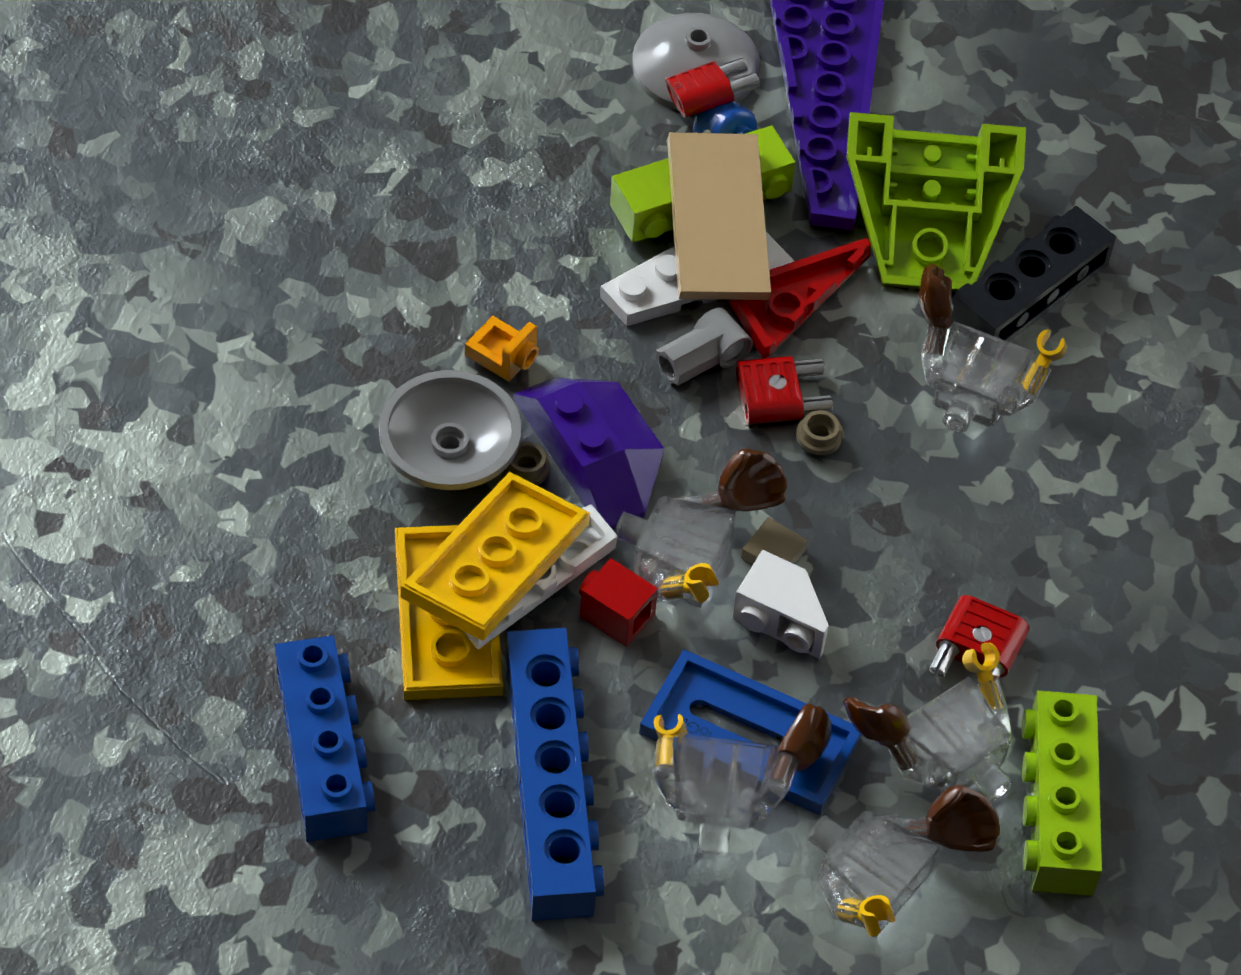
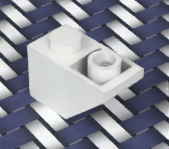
(782, 604)

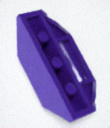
(596, 442)

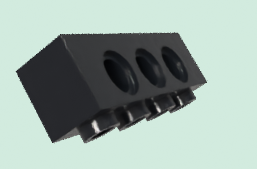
(1035, 276)

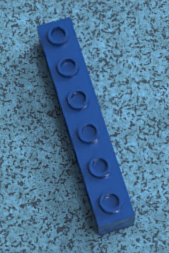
(554, 887)

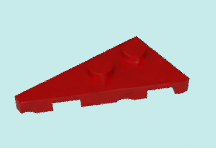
(797, 293)

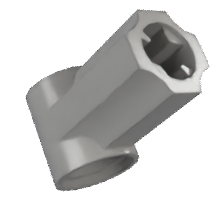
(711, 342)

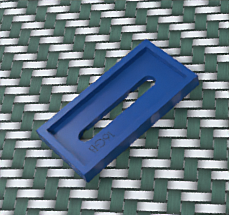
(756, 705)

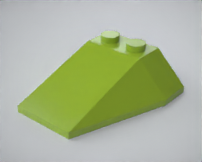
(932, 195)

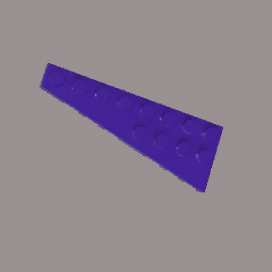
(827, 73)

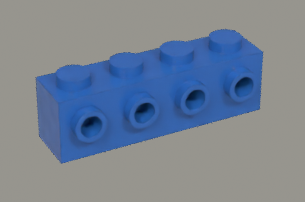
(321, 738)

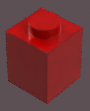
(617, 601)

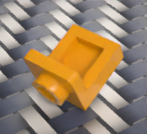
(503, 347)

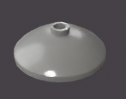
(686, 43)
(453, 412)

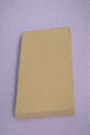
(718, 216)

